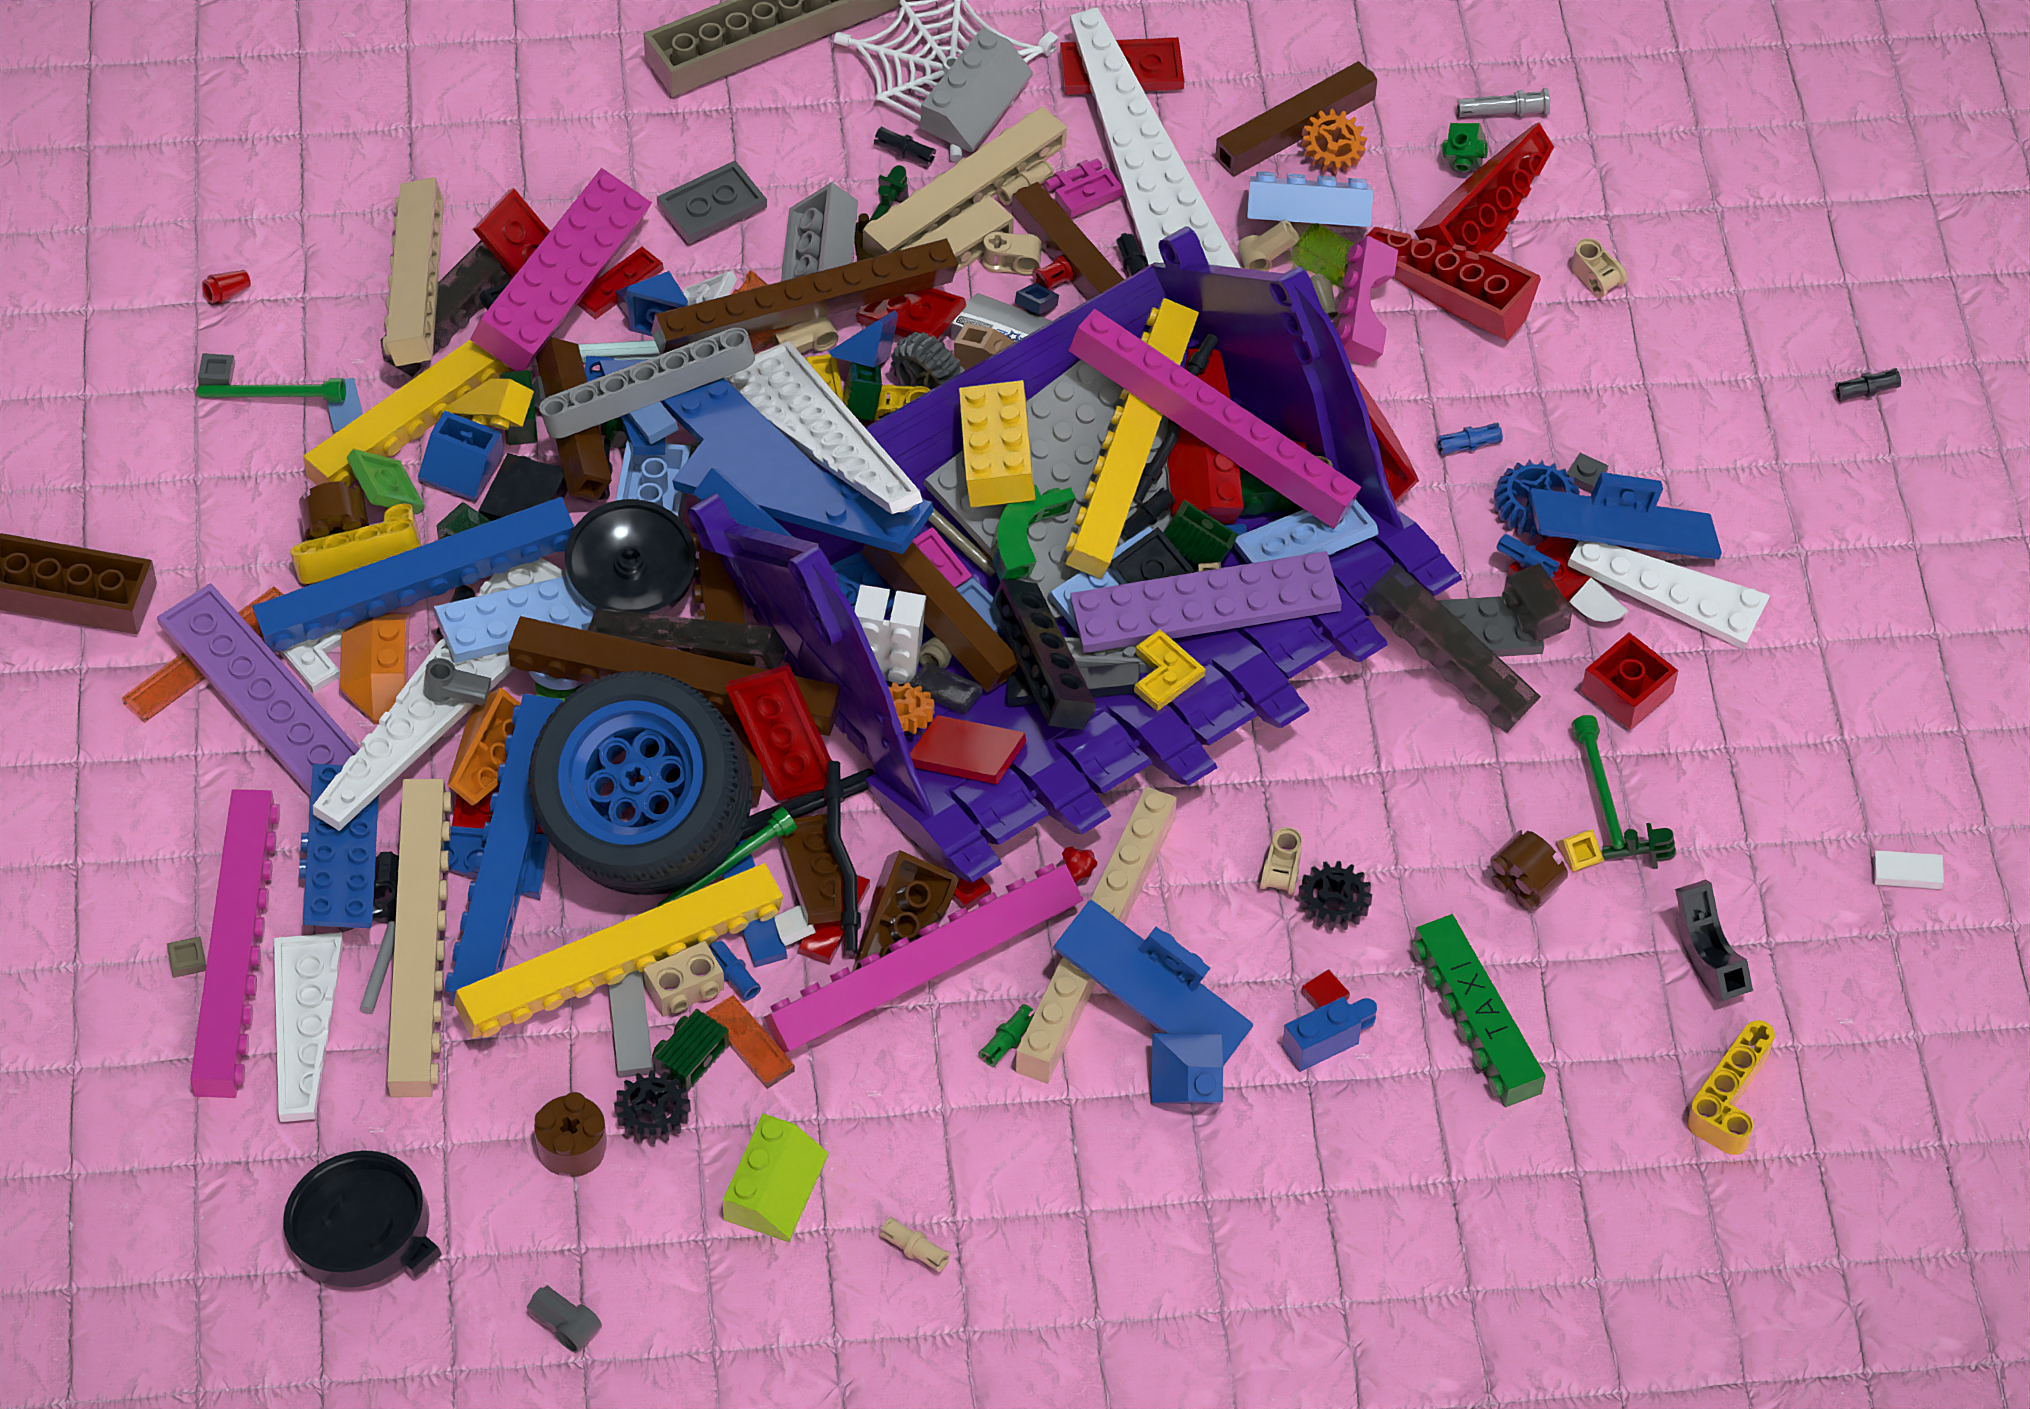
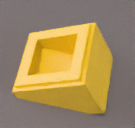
(1580, 850)

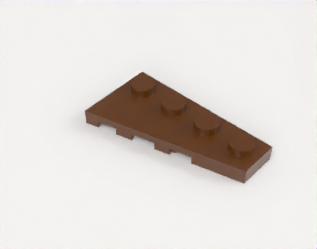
(813, 869)

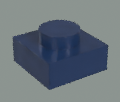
(1036, 298)

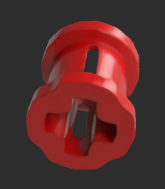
(1054, 273)

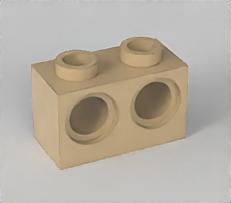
(680, 972)

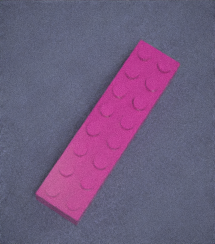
(560, 271)

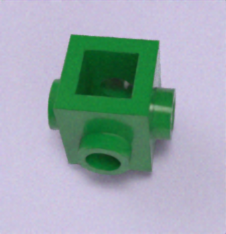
(1465, 146)

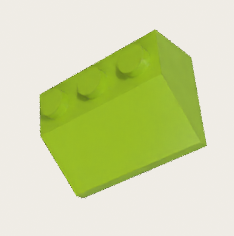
(774, 1179)

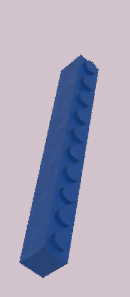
(414, 575)
(505, 855)

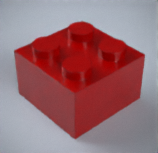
(1629, 680)

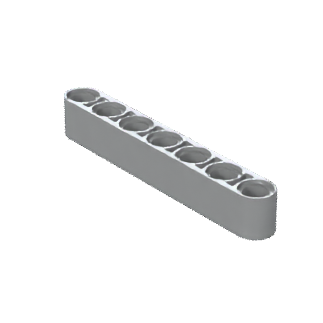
(647, 382)

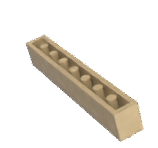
(968, 182)
(414, 272)

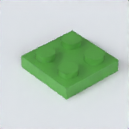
(384, 480)

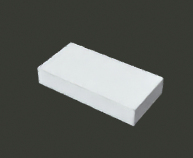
(1908, 869)

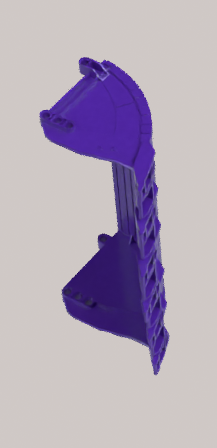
(1279, 366)

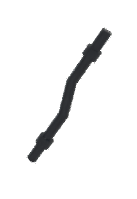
(1152, 471)
(850, 917)

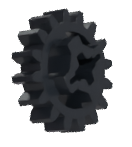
(1335, 895)
(651, 1108)

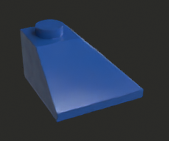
(1187, 1068)

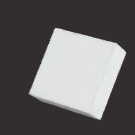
(793, 925)

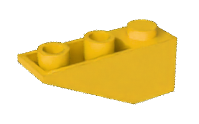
(494, 404)

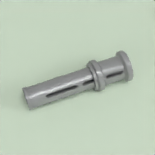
(1519, 103)

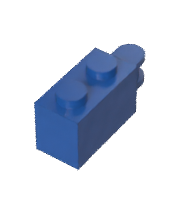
(1327, 1031)

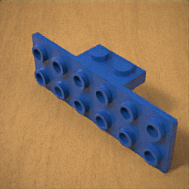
(1625, 514)
(338, 863)
(1151, 977)

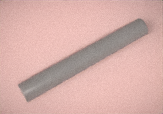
(379, 970)

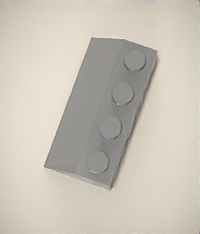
(975, 91)
(820, 232)

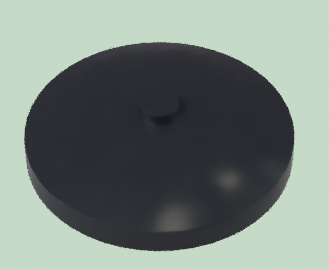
(630, 557)

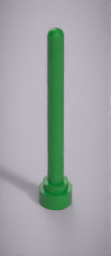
(332, 390)
(1586, 732)
(779, 824)

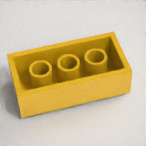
(997, 444)

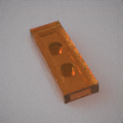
(752, 1042)

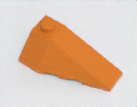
(483, 747)

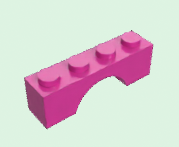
(1359, 329)

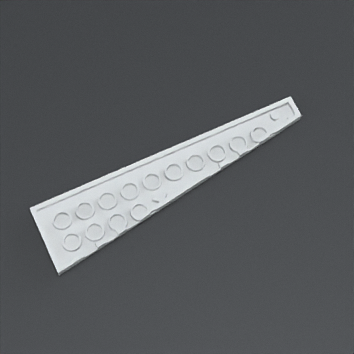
(1147, 164)
(822, 426)
(414, 719)

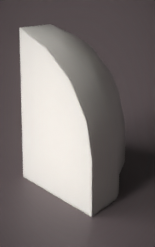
(1598, 603)

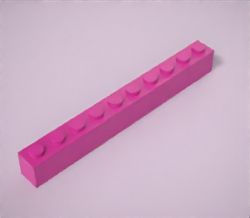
(1214, 418)
(234, 944)
(923, 958)

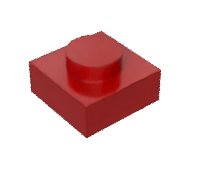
(969, 892)

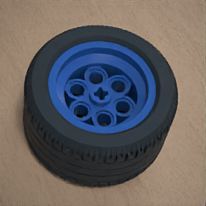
(705, 803)

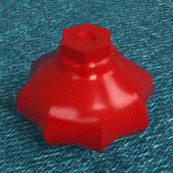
(1079, 862)

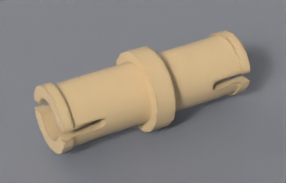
(1023, 179)
(915, 1244)

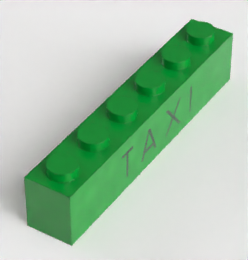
(1478, 1011)

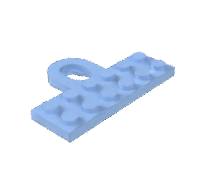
(488, 621)

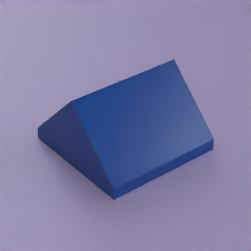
(650, 298)
(871, 344)

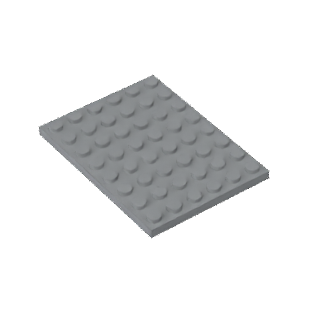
(1065, 439)

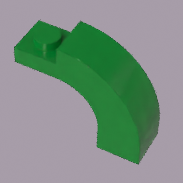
(1010, 545)

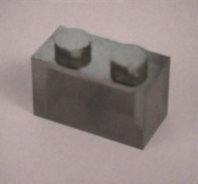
(1537, 603)

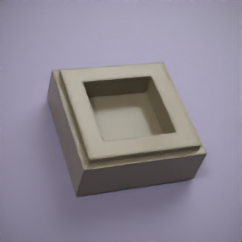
(187, 956)

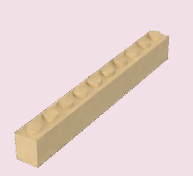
(1117, 894)
(418, 939)

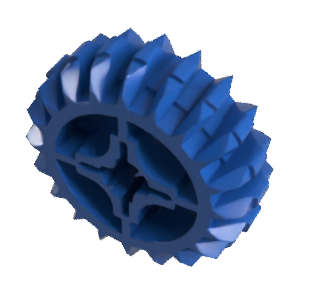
(1513, 489)

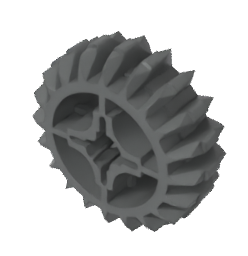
(924, 361)

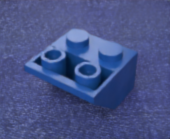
(461, 456)

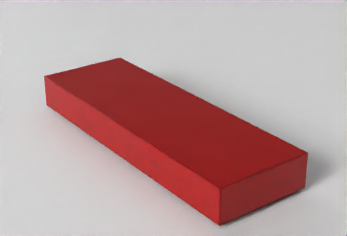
(631, 270)
(829, 935)

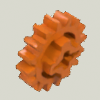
(1347, 144)
(912, 706)

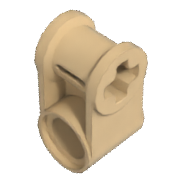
(1015, 253)
(1597, 267)
(1282, 865)

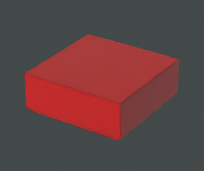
(1324, 989)

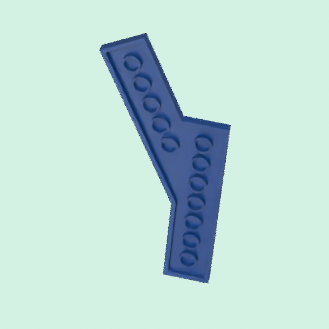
(778, 474)

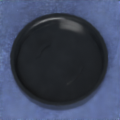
(356, 1218)

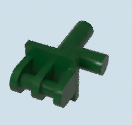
(891, 189)
(1660, 845)

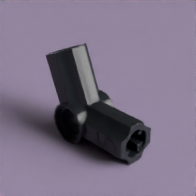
(384, 888)

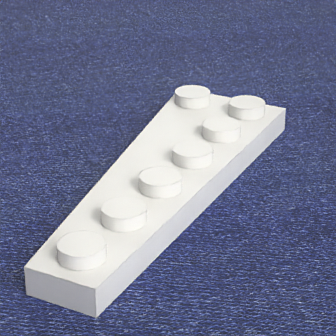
(1691, 596)
(304, 1006)

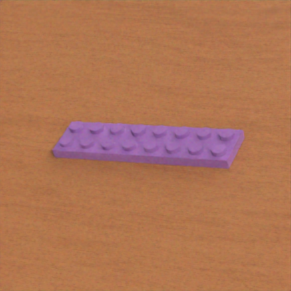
(1205, 601)
(256, 684)

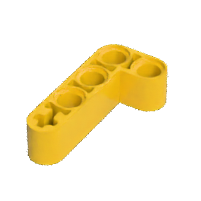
(356, 548)
(1735, 1080)

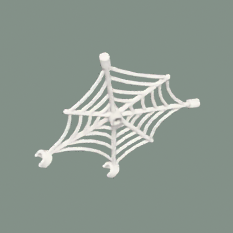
(1044, 46)

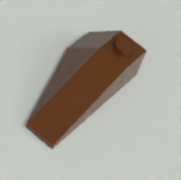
(904, 901)

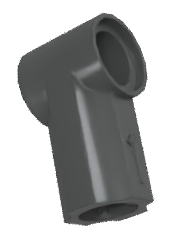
(446, 682)
(570, 1324)

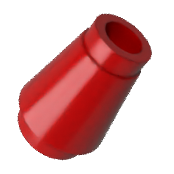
(223, 286)

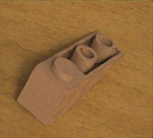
(978, 343)

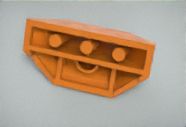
(375, 663)

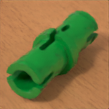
(1007, 1036)

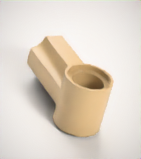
(1258, 250)
(810, 334)

